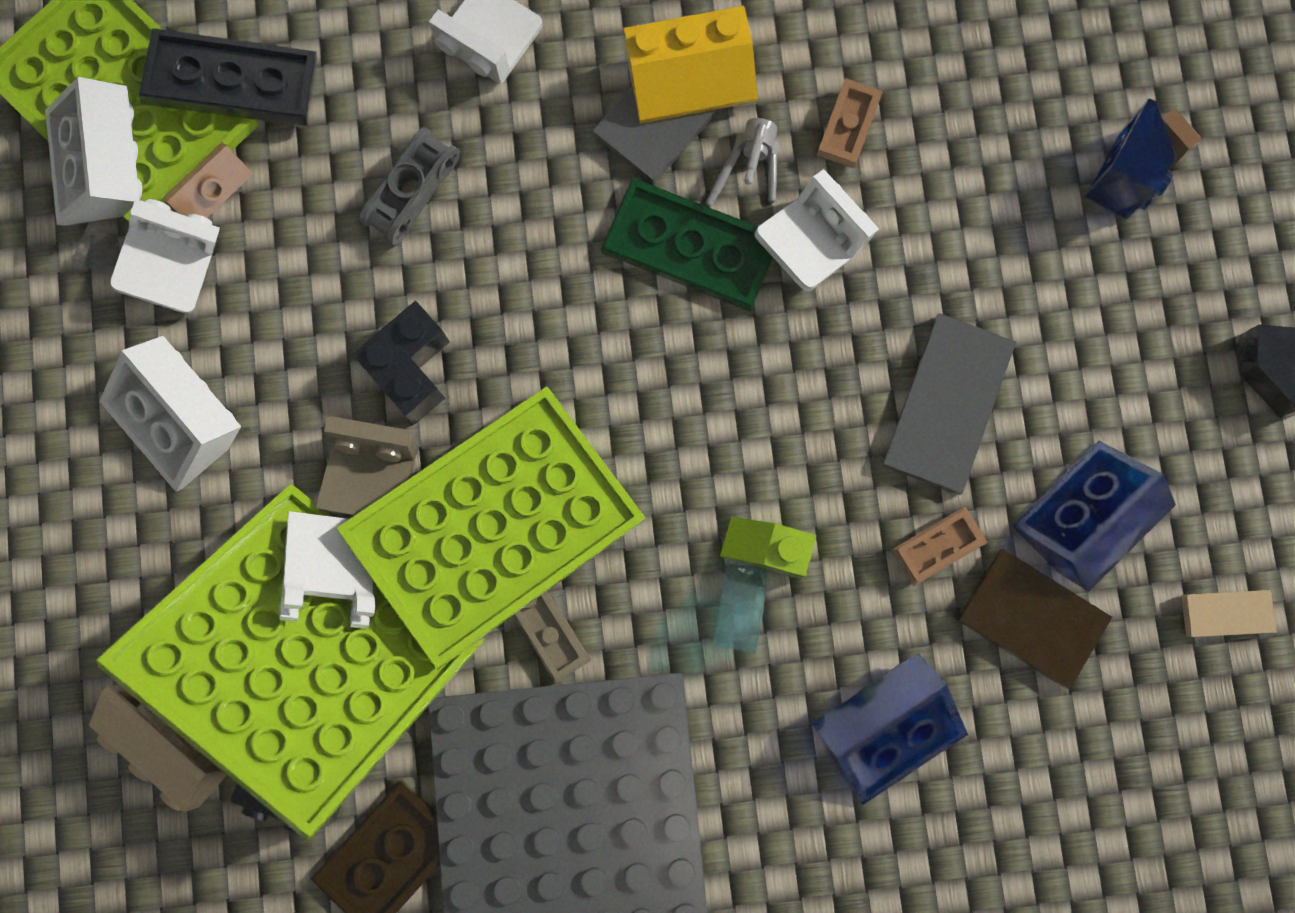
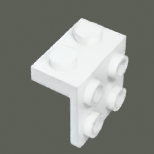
(487, 35)
(816, 232)
(164, 256)

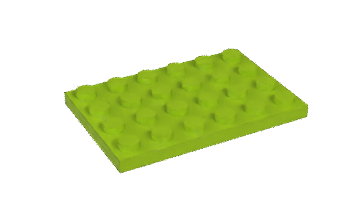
(110, 45)
(490, 526)

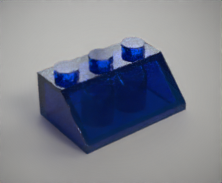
(1096, 514)
(891, 728)

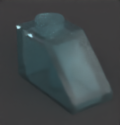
(740, 608)

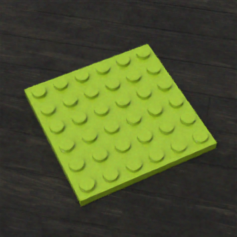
(270, 700)

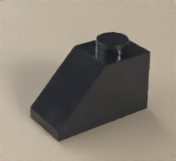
(1269, 365)

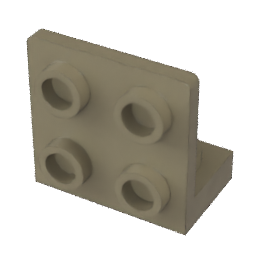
(363, 464)

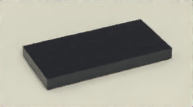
(228, 77)

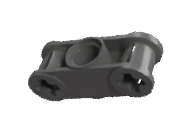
(423, 161)

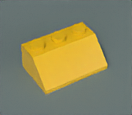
(691, 64)

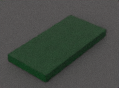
(688, 244)

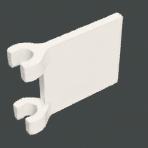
(323, 566)

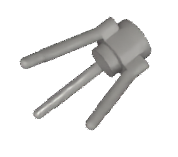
(758, 143)

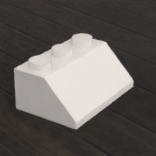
(92, 152)
(168, 411)

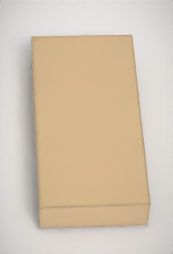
(1228, 613)

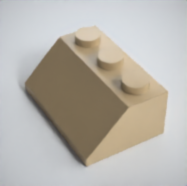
(154, 750)

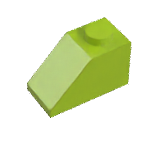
(768, 546)

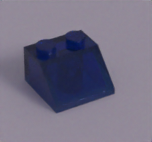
(1135, 164)

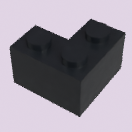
(396, 356)

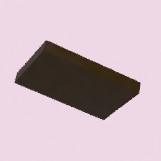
(1034, 618)
(384, 856)

